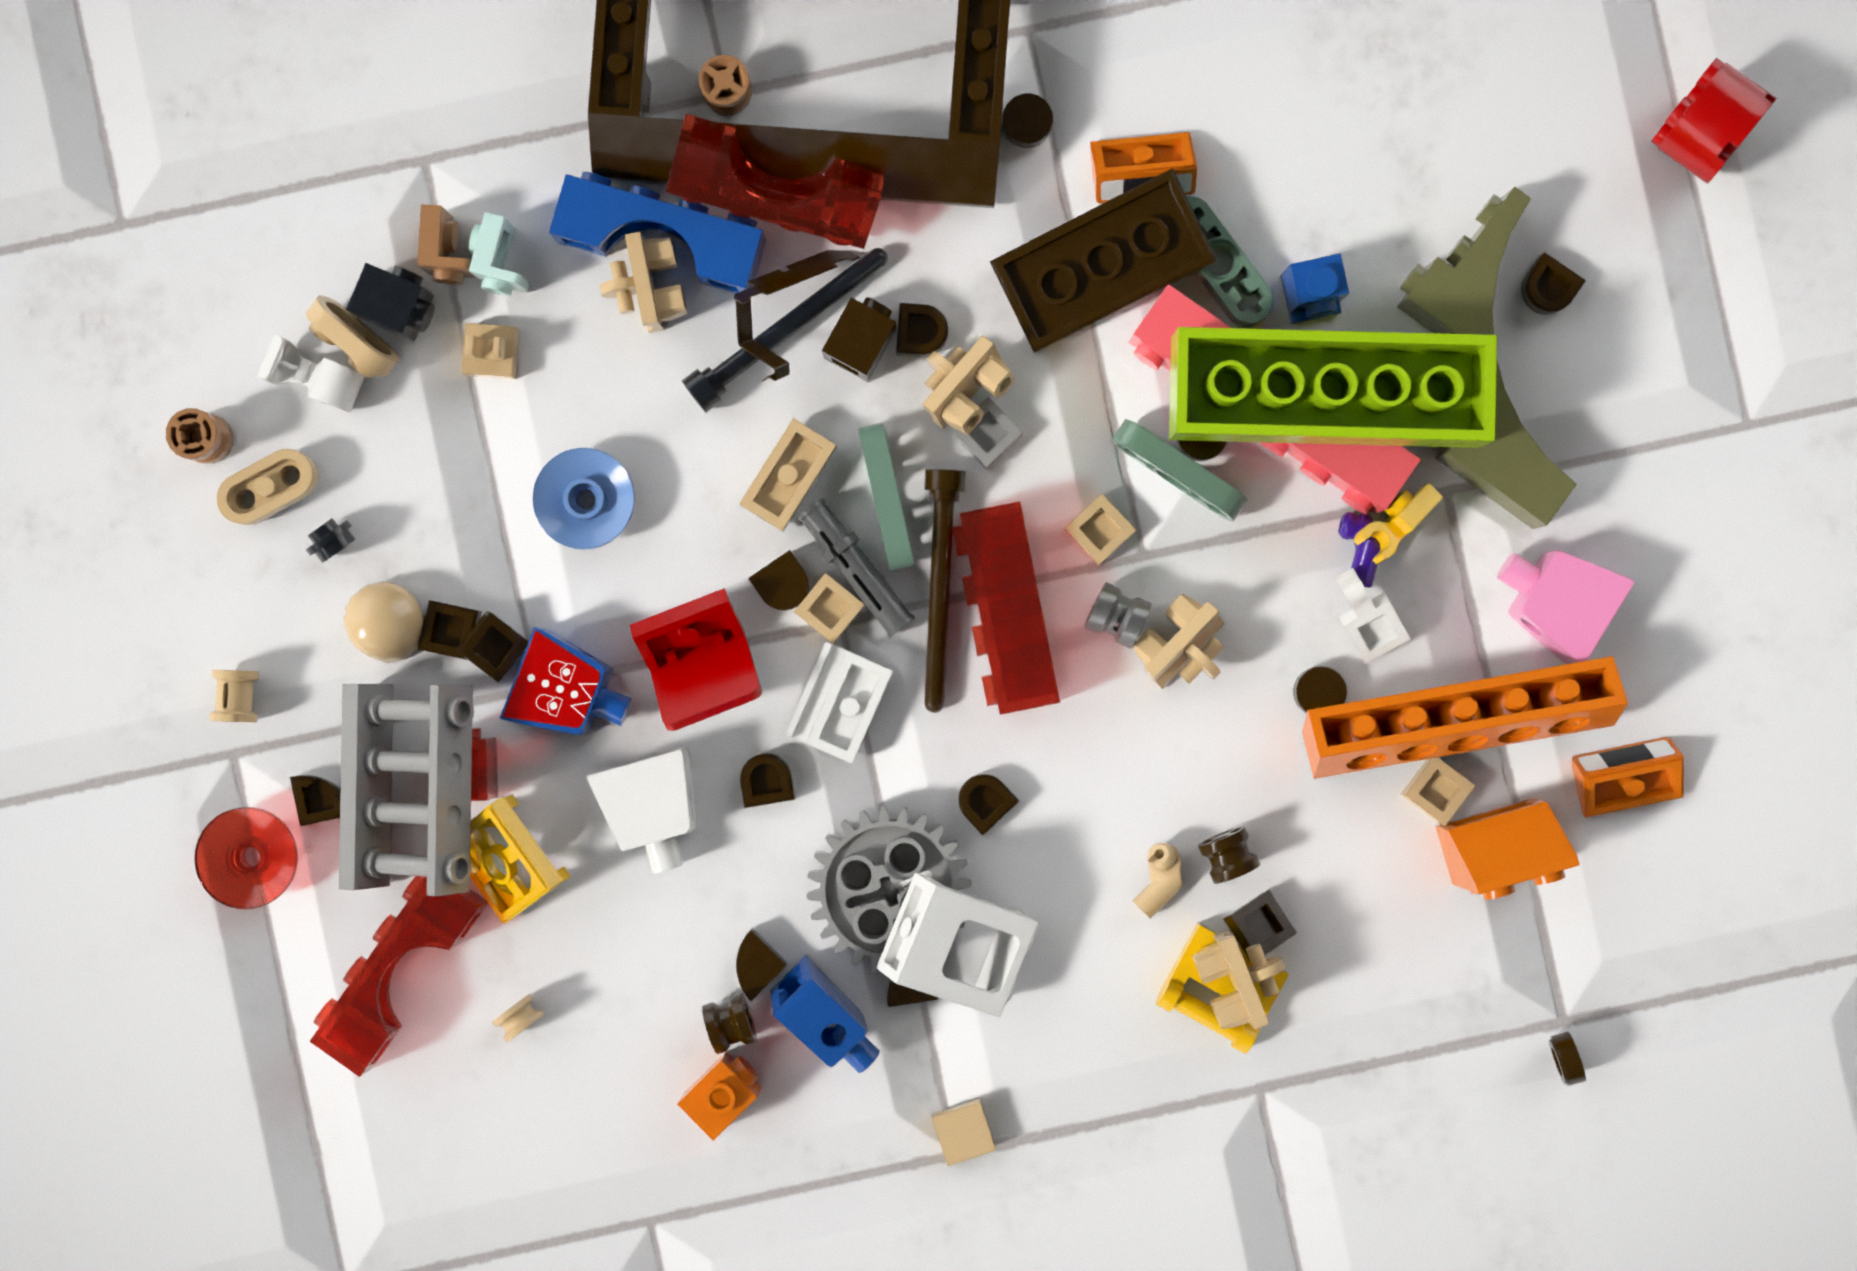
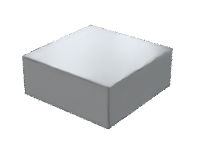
(990, 436)

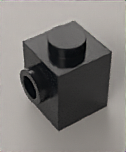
(392, 300)

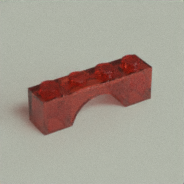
(830, 204)
(363, 1020)

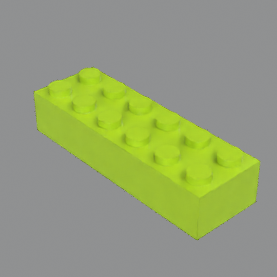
(1332, 387)

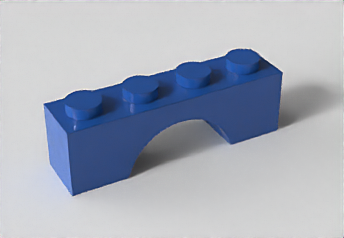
(598, 216)

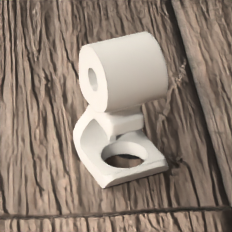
(325, 381)

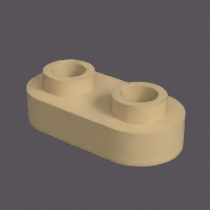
(339, 327)
(269, 484)

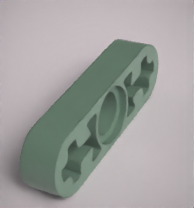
(1251, 284)
(1179, 470)
(886, 496)

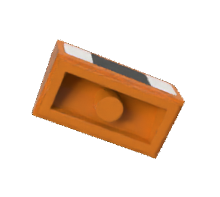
(1132, 161)
(1628, 776)

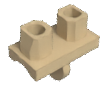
(645, 259)
(959, 379)
(1196, 628)
(1244, 1003)

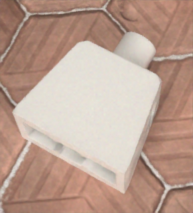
(649, 805)

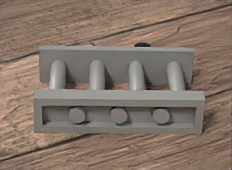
(367, 787)

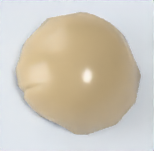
(384, 621)

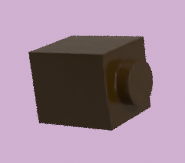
(860, 337)

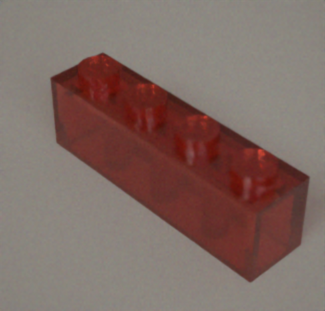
(1008, 608)

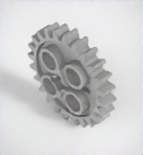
(872, 845)

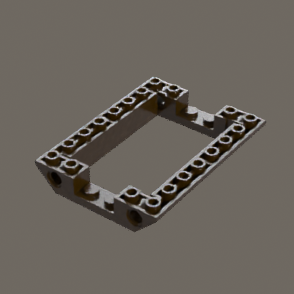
(914, 168)

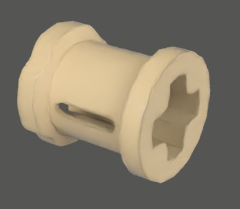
(234, 696)

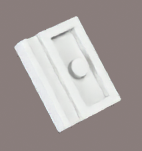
(839, 702)

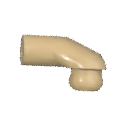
(1165, 878)

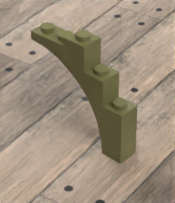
(1461, 302)

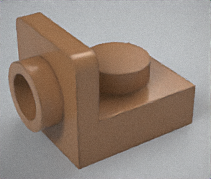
(436, 241)

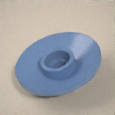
(563, 482)

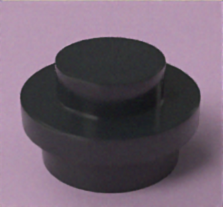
(329, 539)

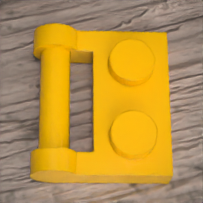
(1173, 997)

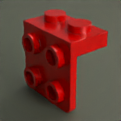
(697, 659)

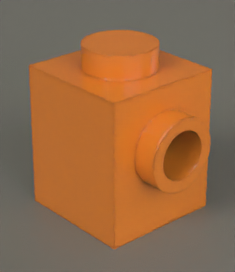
(721, 1094)

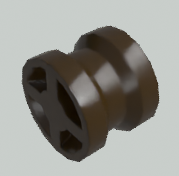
(1229, 855)
(729, 1023)

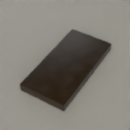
(1103, 260)

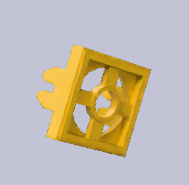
(513, 897)

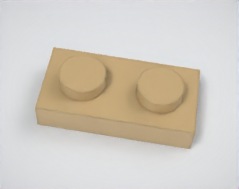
(788, 475)

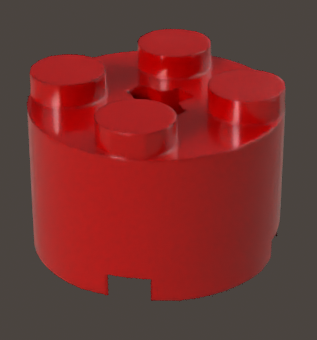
(1713, 120)

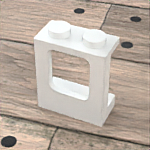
(926, 933)

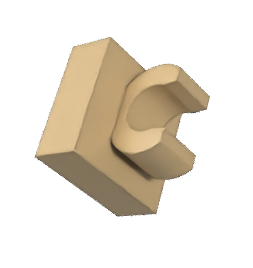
(490, 351)

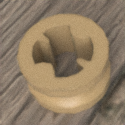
(518, 1018)

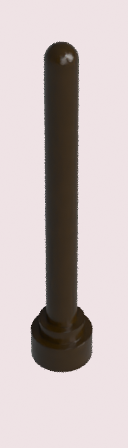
(944, 490)

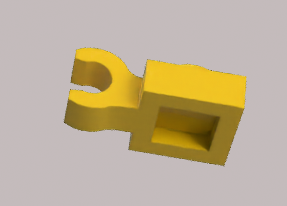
(1404, 515)

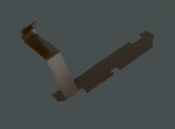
(772, 283)

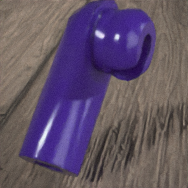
(1366, 551)

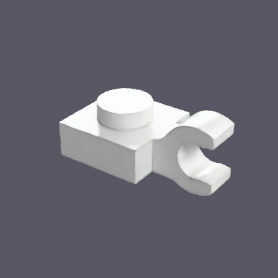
(1372, 622)

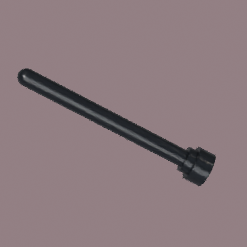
(709, 384)

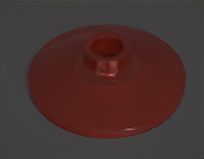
(222, 859)

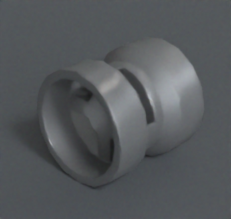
(1107, 610)

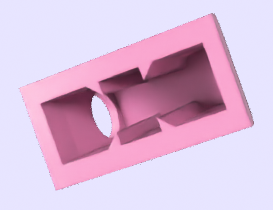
(1564, 601)

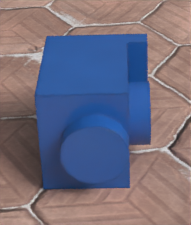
(1314, 288)

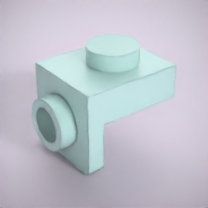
(490, 248)

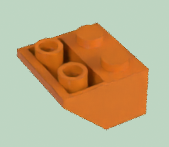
(1506, 848)

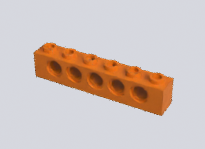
(1463, 717)

